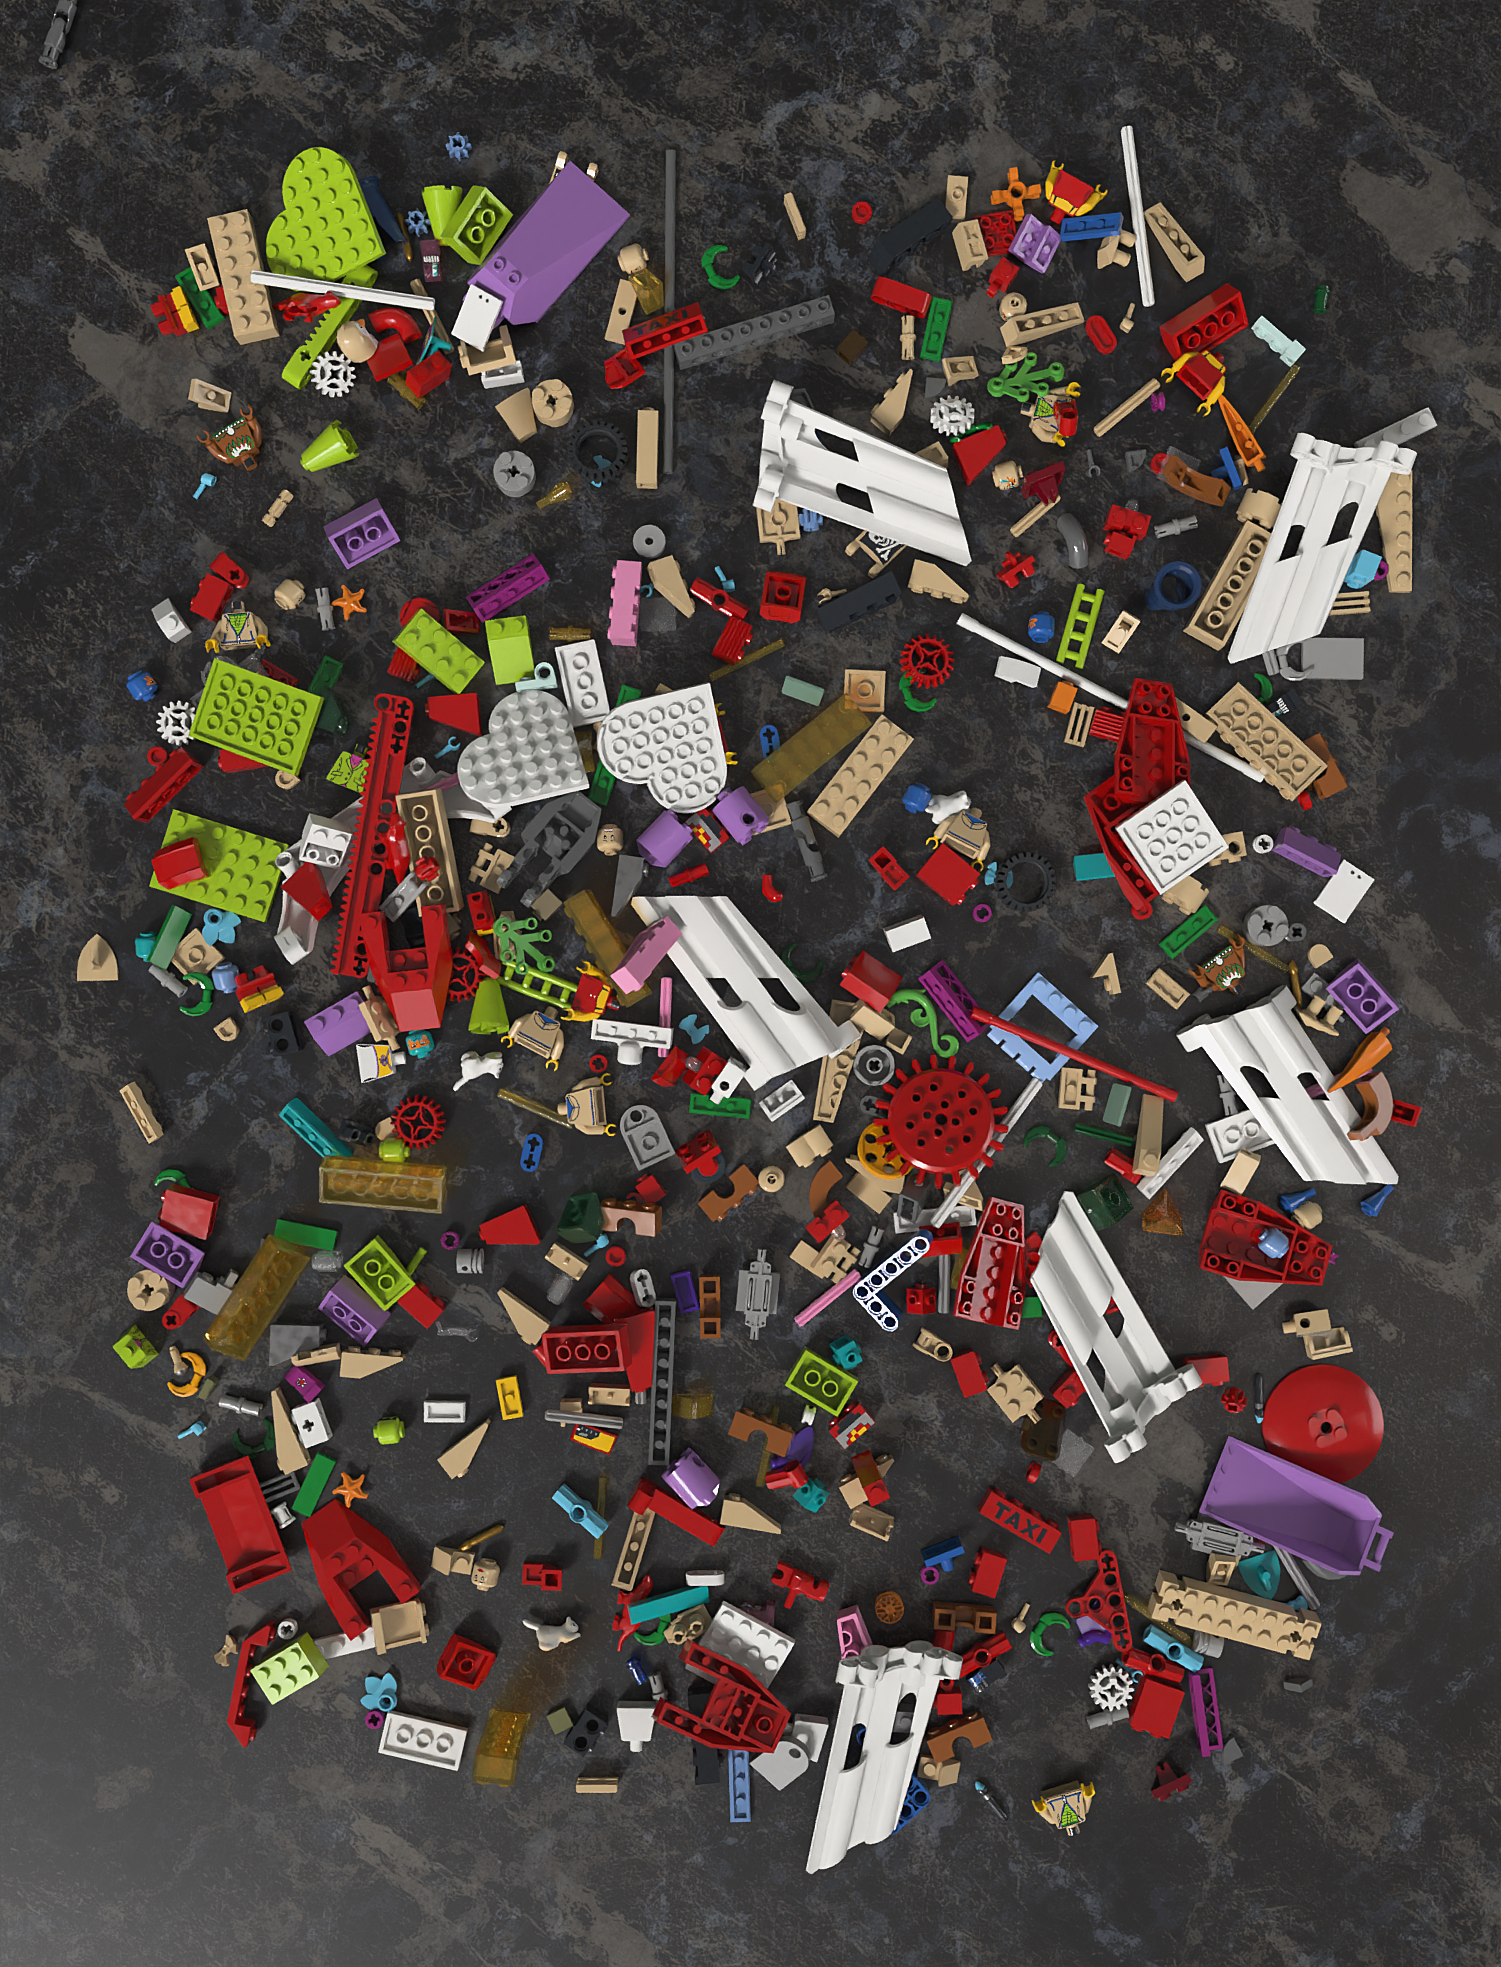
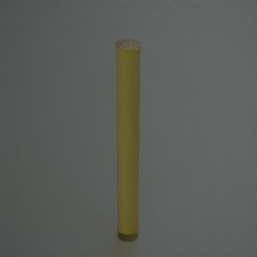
(1273, 398)
(747, 659)
(1254, 949)
(534, 1108)
(765, 1453)
(601, 1511)
(1165, 1625)

